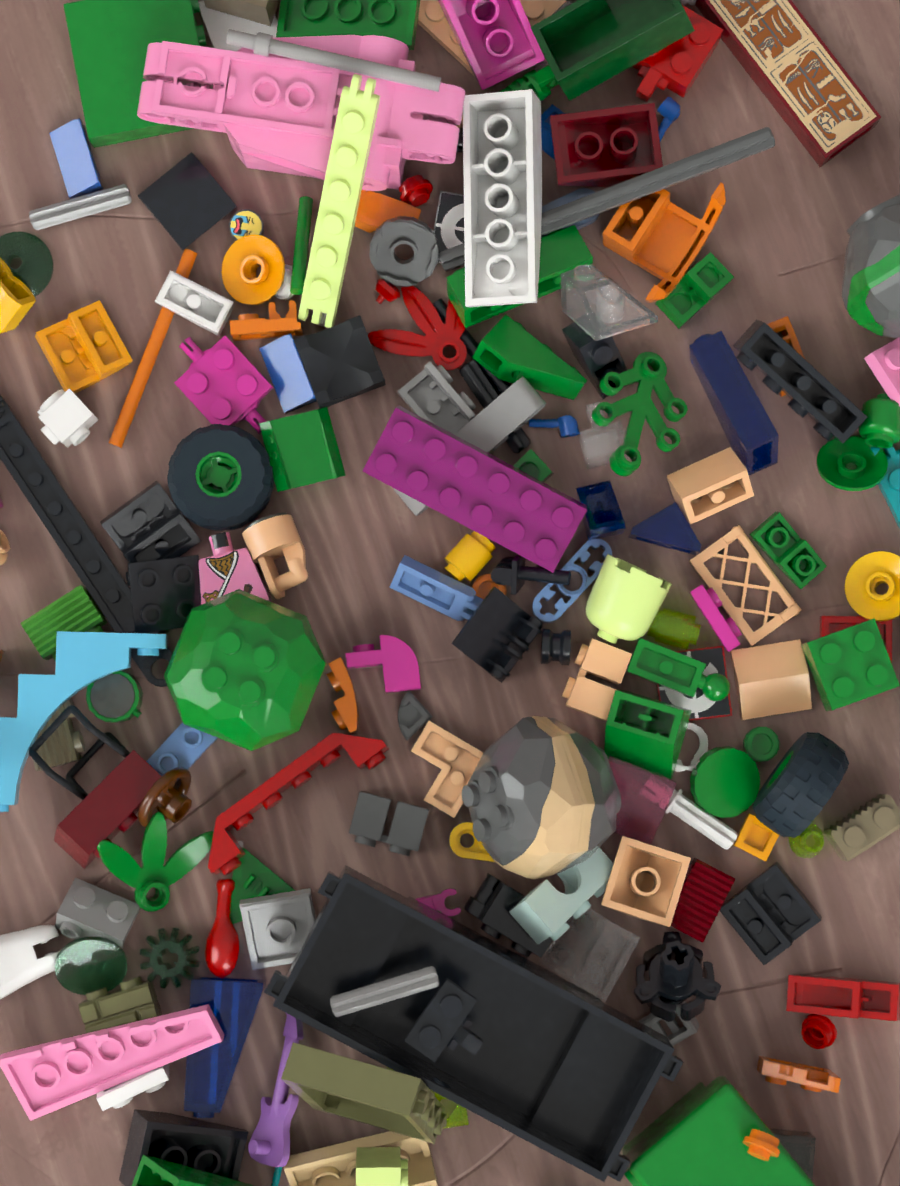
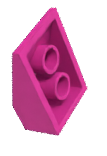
(493, 37)

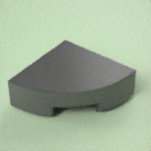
(411, 715)

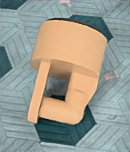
(274, 538)

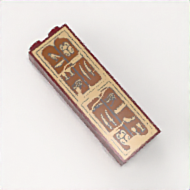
(794, 73)

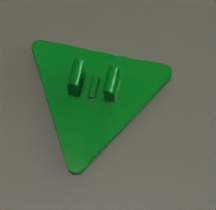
(251, 881)

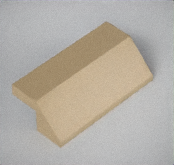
(337, 1163)

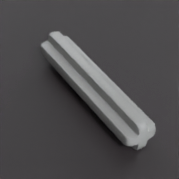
(80, 207)
(384, 991)

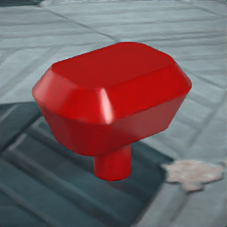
(386, 291)

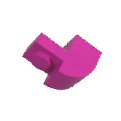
(398, 662)

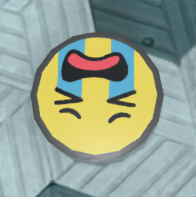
(245, 223)

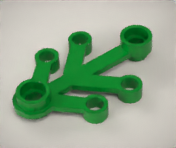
(641, 408)

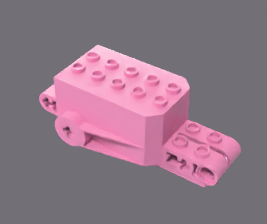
(286, 109)

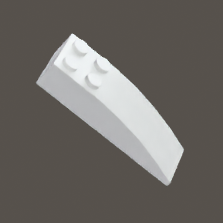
(502, 197)

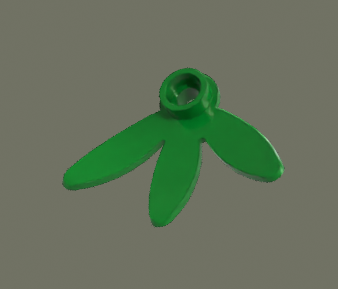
(153, 871)

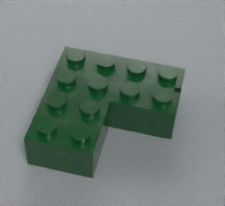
(604, 37)

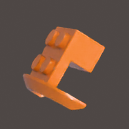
(661, 236)

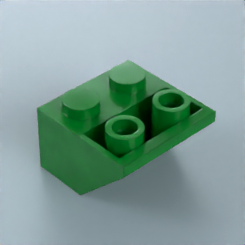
(645, 732)

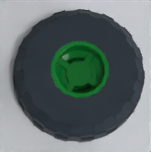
(220, 477)
(801, 784)

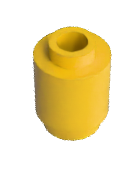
(469, 556)

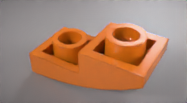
(377, 208)
(347, 708)

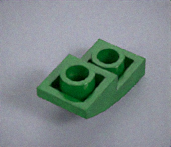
(788, 550)

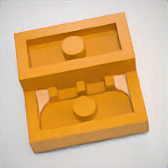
(83, 348)

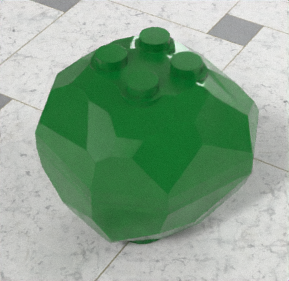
(245, 670)

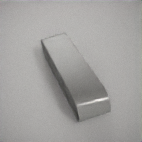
(494, 424)

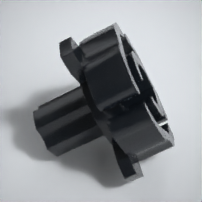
(674, 977)

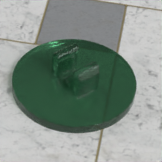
(90, 965)

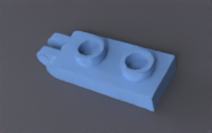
(435, 589)
(181, 749)

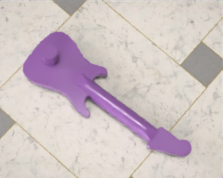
(271, 1136)

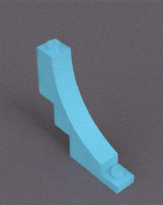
(79, 662)

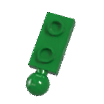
(676, 671)

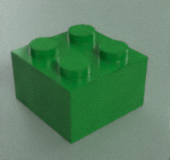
(850, 665)

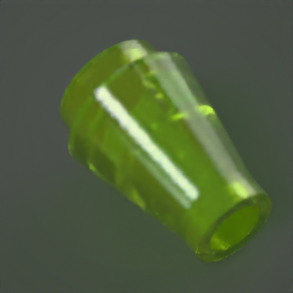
(799, 844)

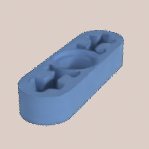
(547, 594)

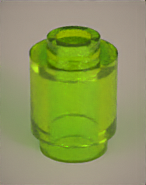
(674, 628)

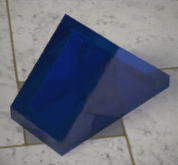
(603, 511)
(667, 530)

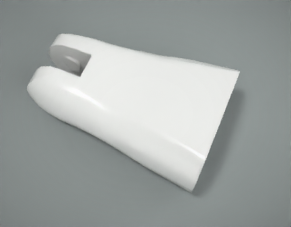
(19, 961)

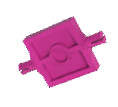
(223, 384)

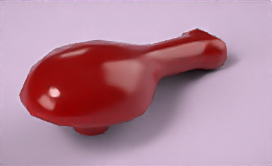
(222, 941)

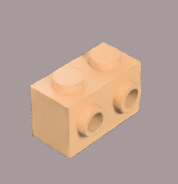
(710, 485)

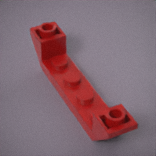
(226, 850)

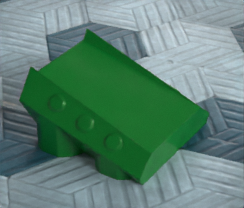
(302, 449)

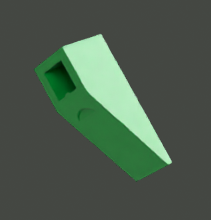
(514, 353)

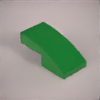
(695, 290)

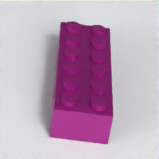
(475, 488)

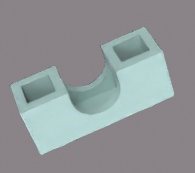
(546, 910)

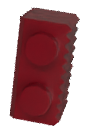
(701, 899)

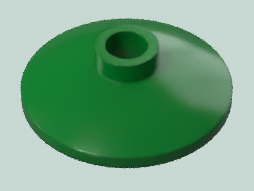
(851, 464)

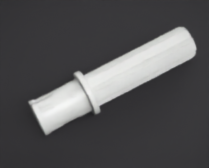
(701, 820)

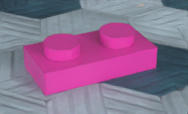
(724, 629)

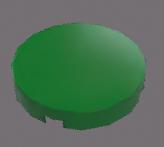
(725, 782)

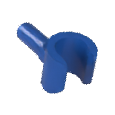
(670, 111)
(567, 425)

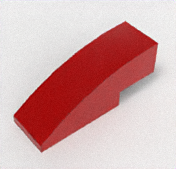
(844, 997)

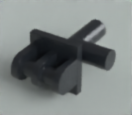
(513, 573)

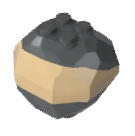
(542, 798)

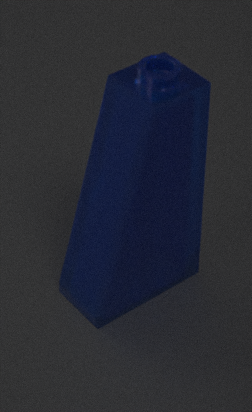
(735, 402)
(213, 1068)

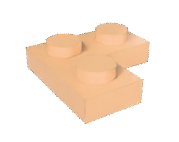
(456, 763)

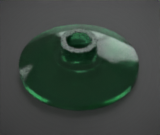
(35, 256)

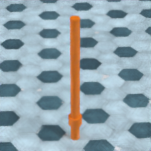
(148, 359)

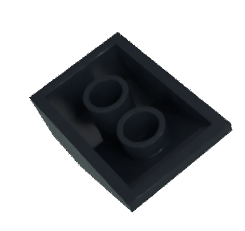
(185, 1142)

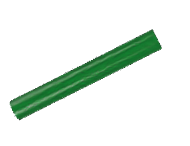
(301, 245)

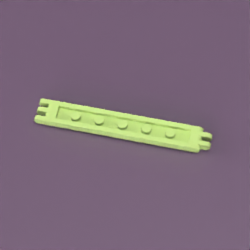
(339, 201)

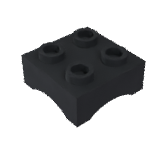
(340, 362)

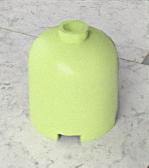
(624, 600)

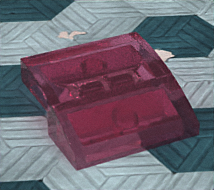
(642, 800)

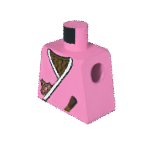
(229, 571)

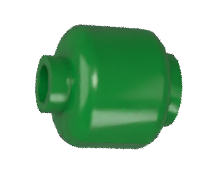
(882, 423)

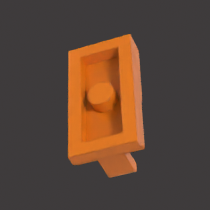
(252, 327)

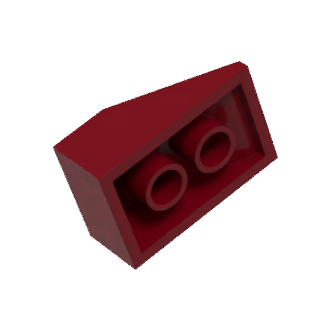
(605, 145)

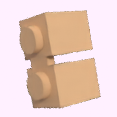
(600, 661)

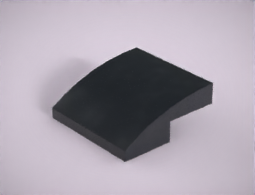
(187, 201)
(150, 527)
(770, 913)

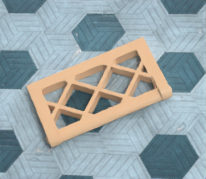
(735, 612)

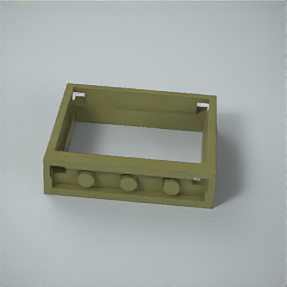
(364, 1093)

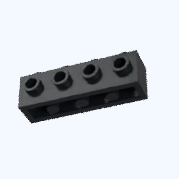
(800, 381)

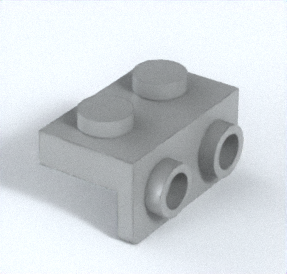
(435, 399)
(95, 913)

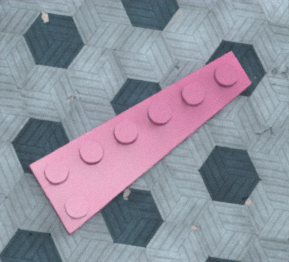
(86, 1064)

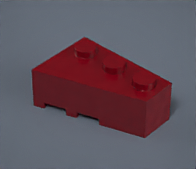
(106, 809)

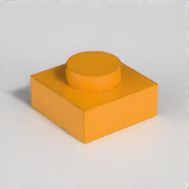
(755, 838)

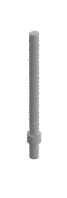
(264, 45)

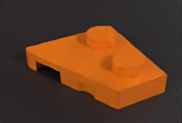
(809, 1077)

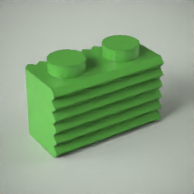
(70, 613)

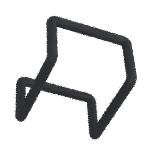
(70, 783)

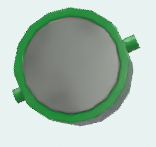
(115, 697)

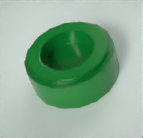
(761, 744)

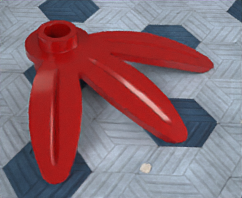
(436, 333)

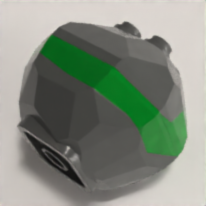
(873, 269)

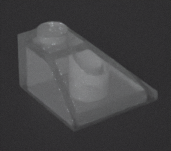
(601, 303)

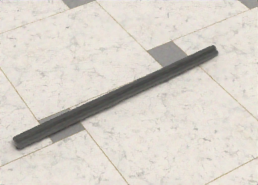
(638, 187)

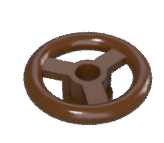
(169, 801)

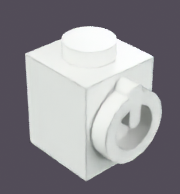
(66, 418)

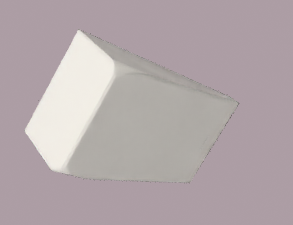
(195, 303)

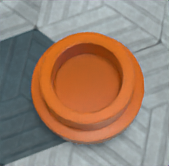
(762, 1145)

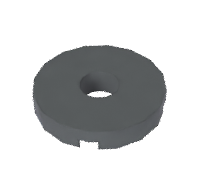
(410, 232)

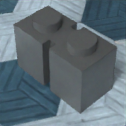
(371, 817)

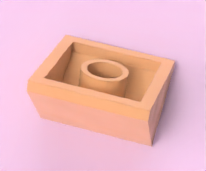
(645, 881)

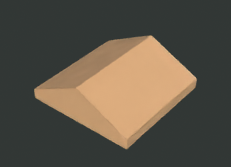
(771, 679)

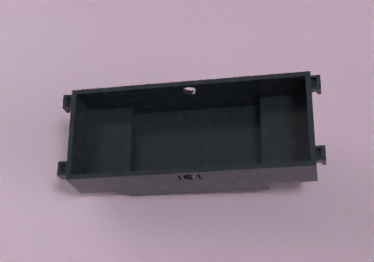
(552, 1055)

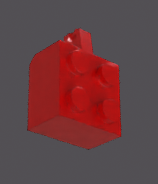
(681, 61)

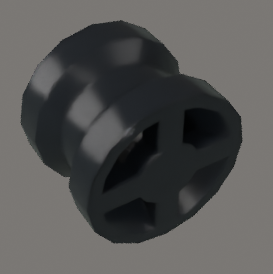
(555, 647)

